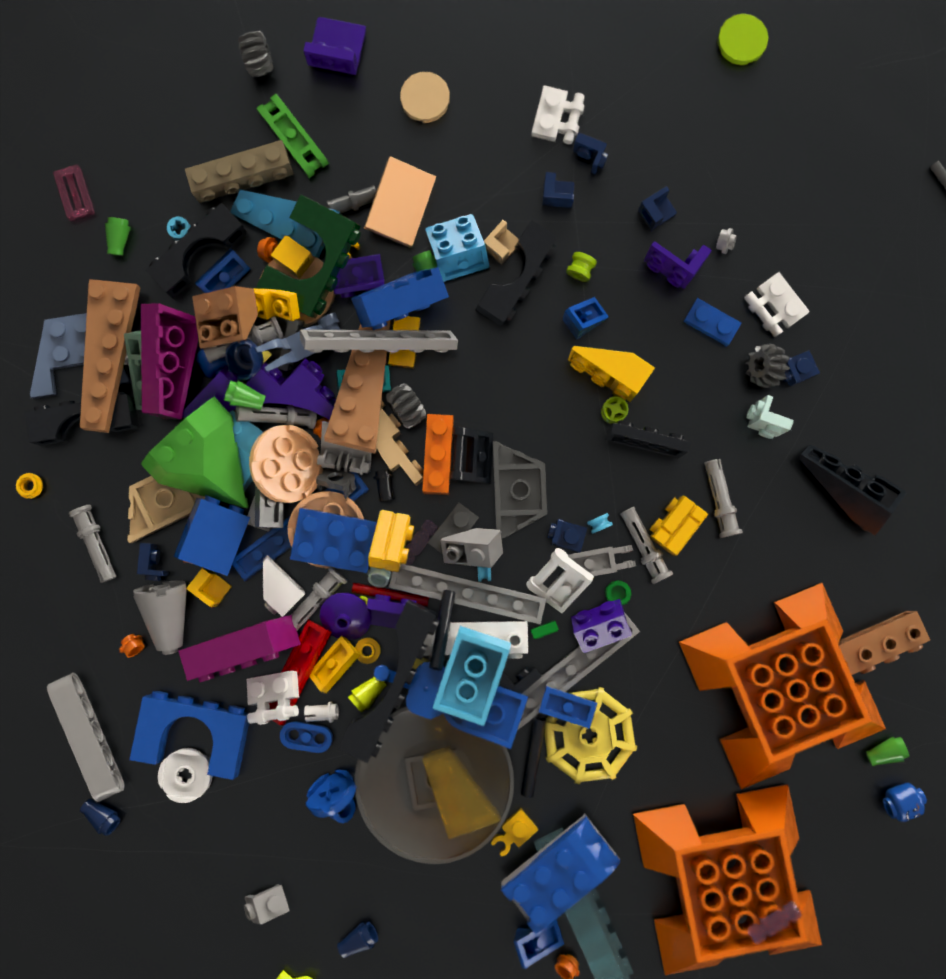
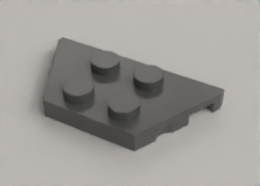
(518, 489)

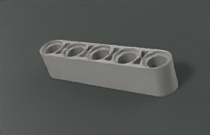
(85, 737)

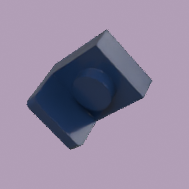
(591, 148)
(801, 368)
(567, 535)
(148, 558)

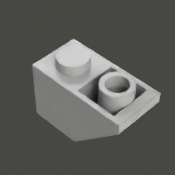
(473, 547)

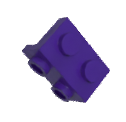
(360, 274)
(384, 611)
(600, 626)

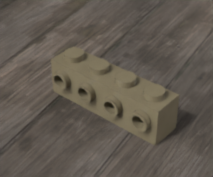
(239, 171)

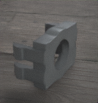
(342, 484)

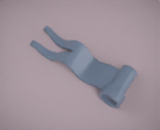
(293, 342)

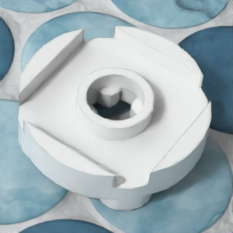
(173, 783)

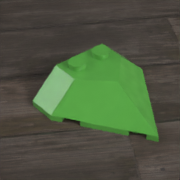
(201, 456)

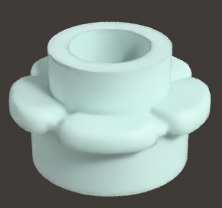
(379, 577)

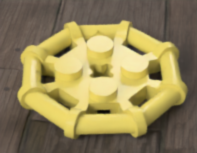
(600, 746)

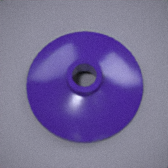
(345, 607)

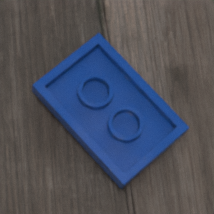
(333, 540)

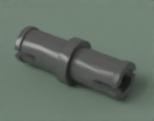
(353, 200)

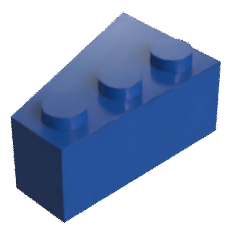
(399, 298)

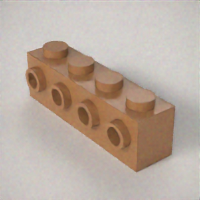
(883, 642)

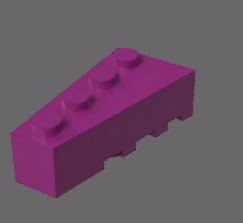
(167, 359)
(239, 648)

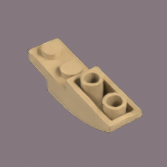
(394, 452)

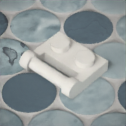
(566, 587)

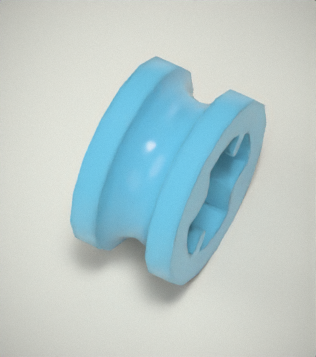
(173, 225)
(599, 523)
(484, 573)

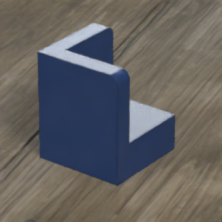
(557, 192)
(657, 209)

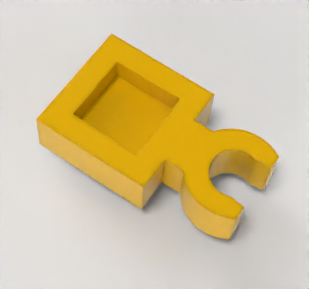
(517, 830)

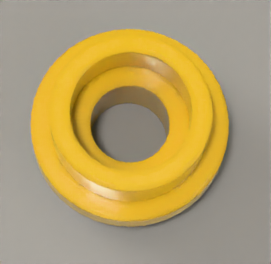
(22, 482)
(375, 650)

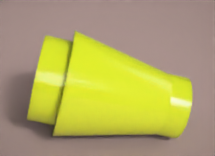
(366, 694)

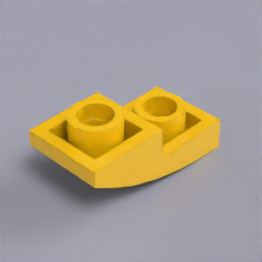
(276, 303)

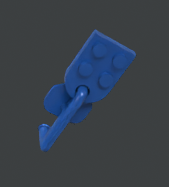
(502, 717)

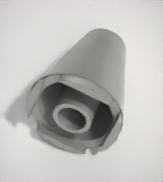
(163, 613)

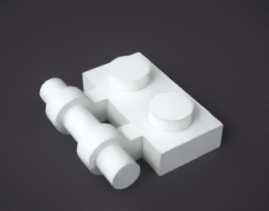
(550, 112)
(782, 301)
(270, 689)

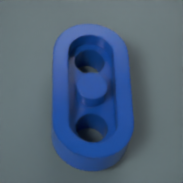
(307, 737)

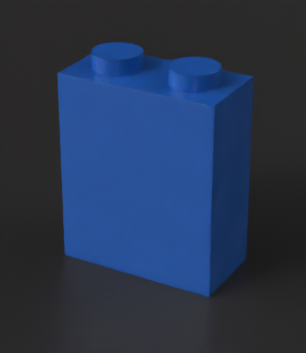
(212, 535)

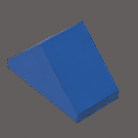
(584, 317)

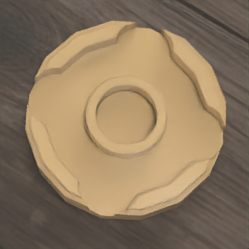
(425, 97)

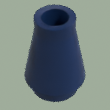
(100, 817)
(359, 940)

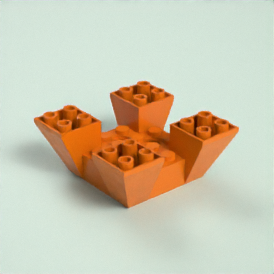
(776, 732)
(762, 853)

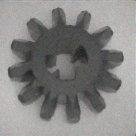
(255, 53)
(767, 365)
(406, 405)

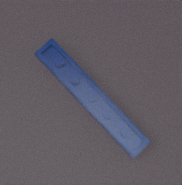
(277, 542)

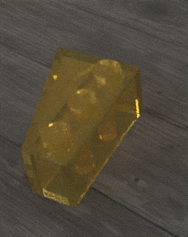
(457, 794)

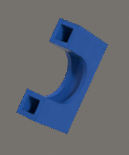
(160, 712)

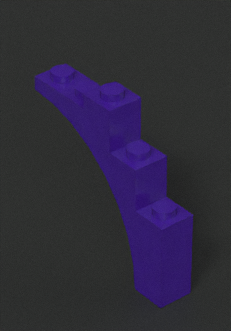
(298, 389)

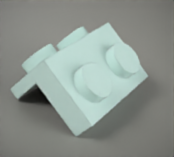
(766, 422)

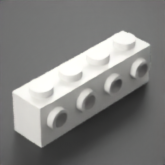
(511, 631)

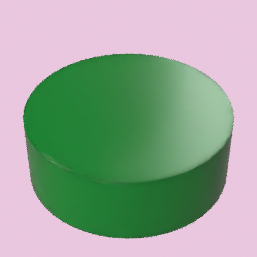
(618, 590)

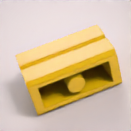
(677, 525)
(389, 541)

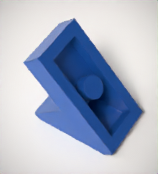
(535, 947)

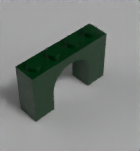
(338, 236)

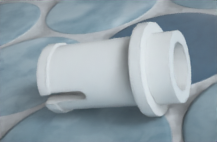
(321, 712)

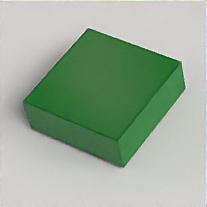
(544, 629)

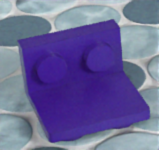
(335, 45)
(677, 271)

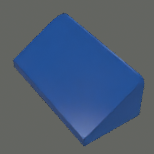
(223, 273)

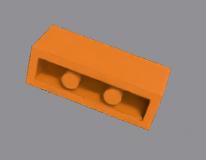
(438, 454)

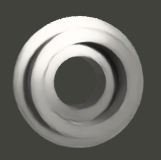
(726, 240)

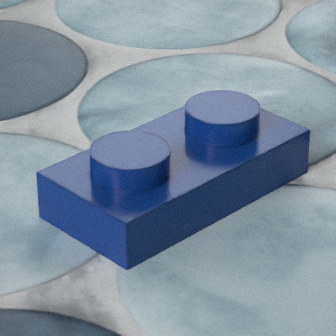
(712, 322)
(567, 707)

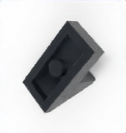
(524, 680)

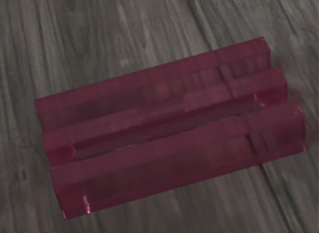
(79, 212)

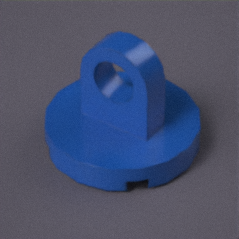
(331, 795)

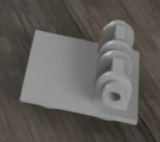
(342, 456)

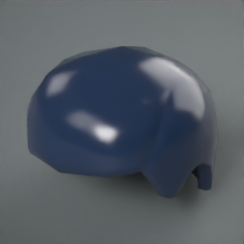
(243, 359)

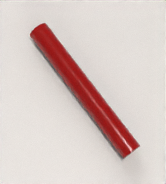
(395, 595)

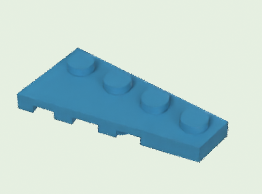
(273, 217)

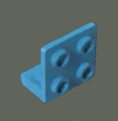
(458, 247)

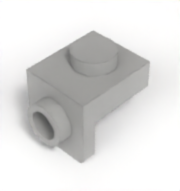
(266, 905)

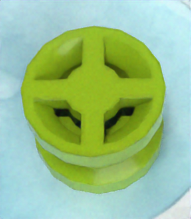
(581, 266)
(617, 406)

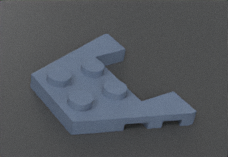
(60, 347)

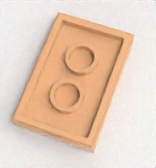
(400, 202)

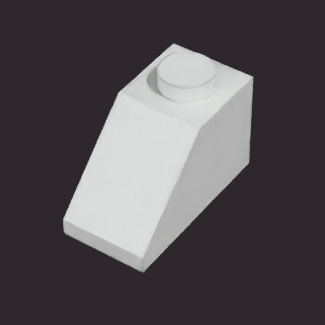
(279, 588)

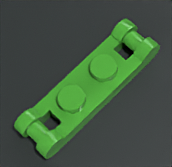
(293, 135)

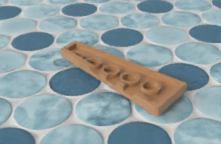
(109, 317)
(359, 400)

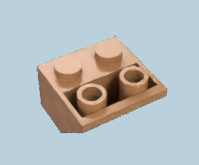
(224, 315)

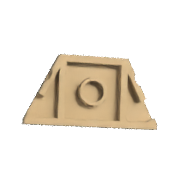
(156, 507)

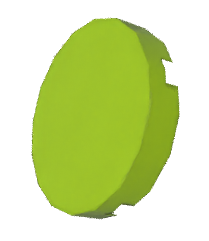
(742, 39)

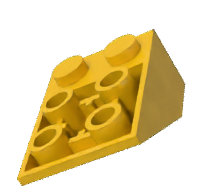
(617, 370)

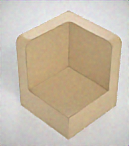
(501, 243)

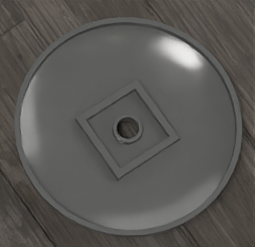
(400, 801)

